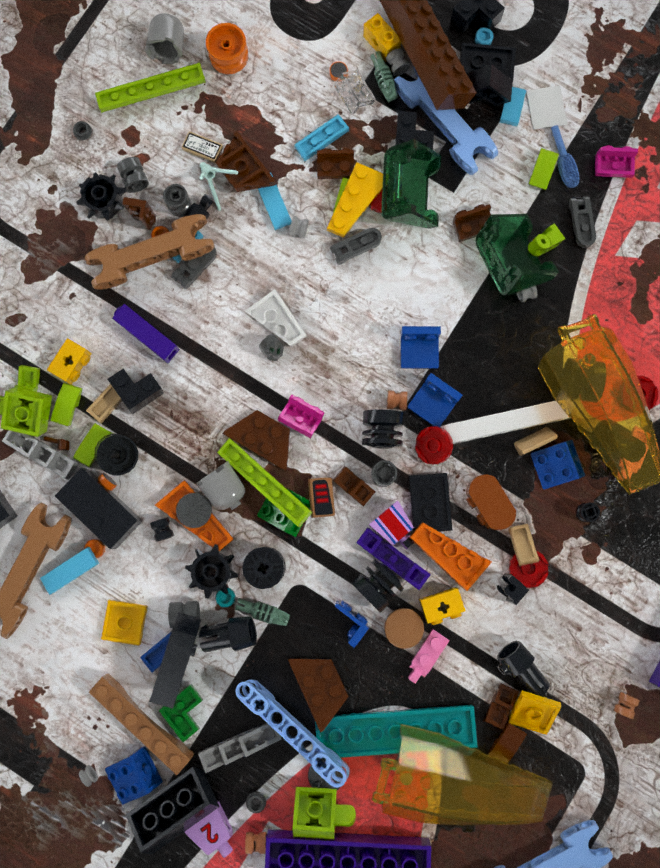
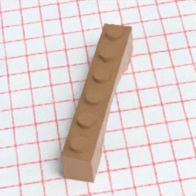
(124, 709)

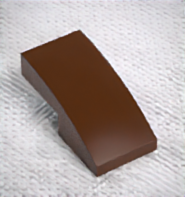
(354, 486)
(500, 706)
(508, 743)

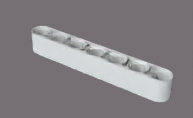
(505, 422)

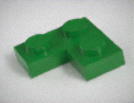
(178, 717)

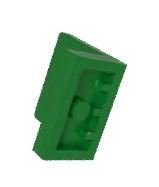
(274, 516)

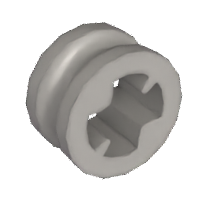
(88, 776)

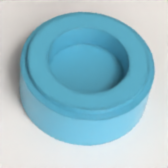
(484, 36)

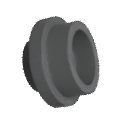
(78, 127)
(256, 808)

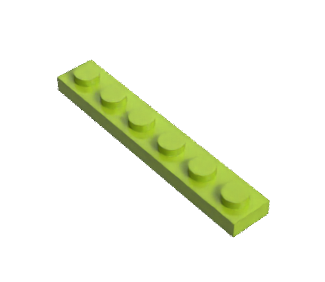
(150, 87)
(265, 482)

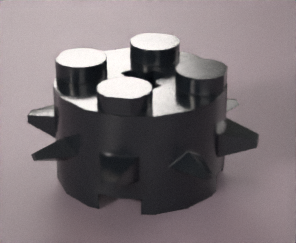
(101, 196)
(207, 582)

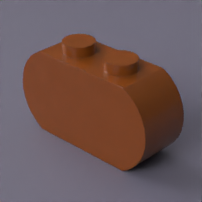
(490, 502)

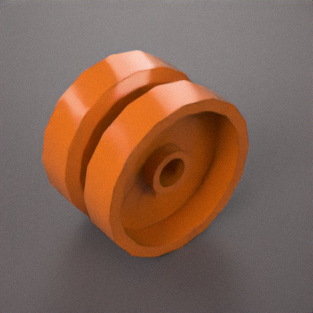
(227, 48)

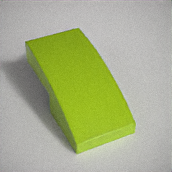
(543, 169)
(28, 378)
(65, 404)
(86, 450)

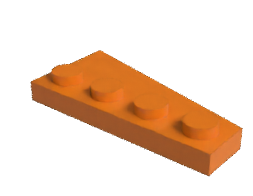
(212, 532)
(456, 560)

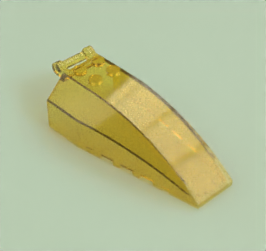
(605, 399)
(457, 785)

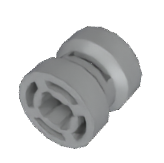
(397, 61)

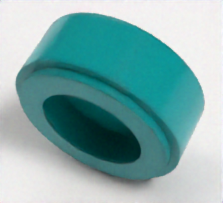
(225, 600)

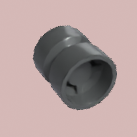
(132, 174)
(177, 199)
(384, 473)
(190, 608)

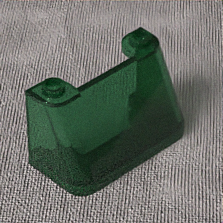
(406, 184)
(506, 254)

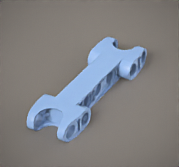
(464, 139)
(266, 711)
(573, 851)

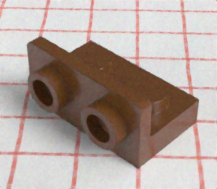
(335, 163)
(140, 211)
(469, 223)

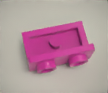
(615, 162)
(301, 416)

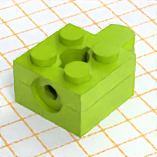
(25, 411)
(318, 813)

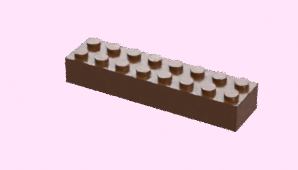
(430, 53)

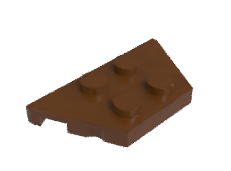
(250, 170)
(262, 437)
(320, 688)

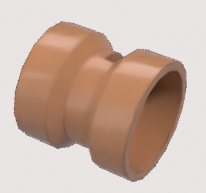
(397, 399)
(626, 705)
(255, 842)

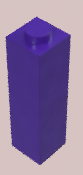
(145, 333)

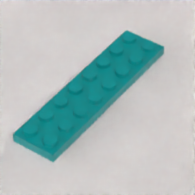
(380, 732)

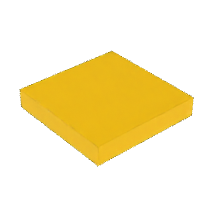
(124, 622)
(534, 712)

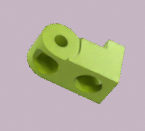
(546, 241)

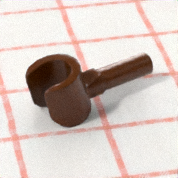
(62, 444)

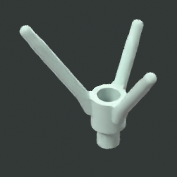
(209, 173)

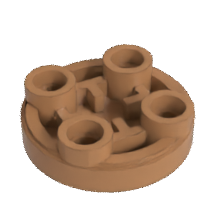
(404, 628)

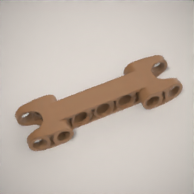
(180, 242)
(23, 571)

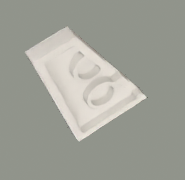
(277, 317)

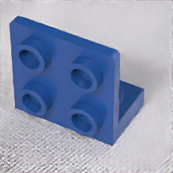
(420, 347)
(434, 400)
(557, 464)
(355, 632)
(134, 776)

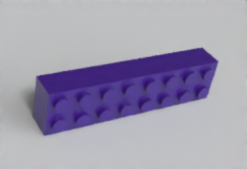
(346, 851)

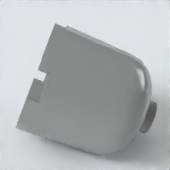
(165, 38)
(222, 487)

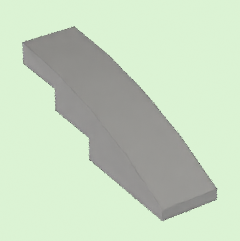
(41, 453)
(238, 746)

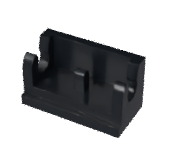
(514, 590)

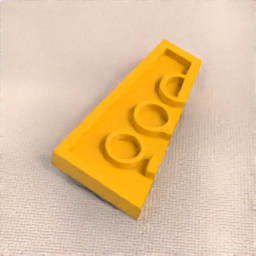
(358, 194)

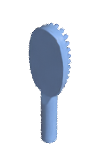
(566, 163)

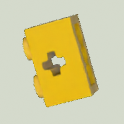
(381, 35)
(60, 364)
(448, 597)

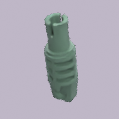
(384, 77)
(263, 612)

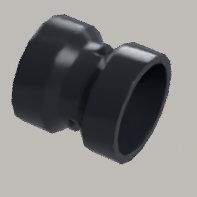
(584, 514)
(162, 524)

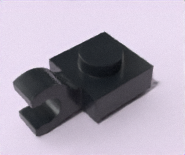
(202, 208)

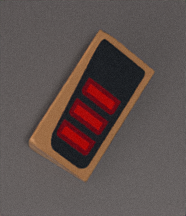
(321, 497)

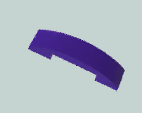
(393, 558)

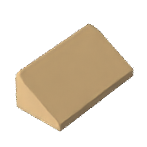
(535, 440)

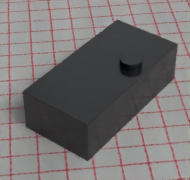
(98, 508)
(175, 660)
(172, 811)

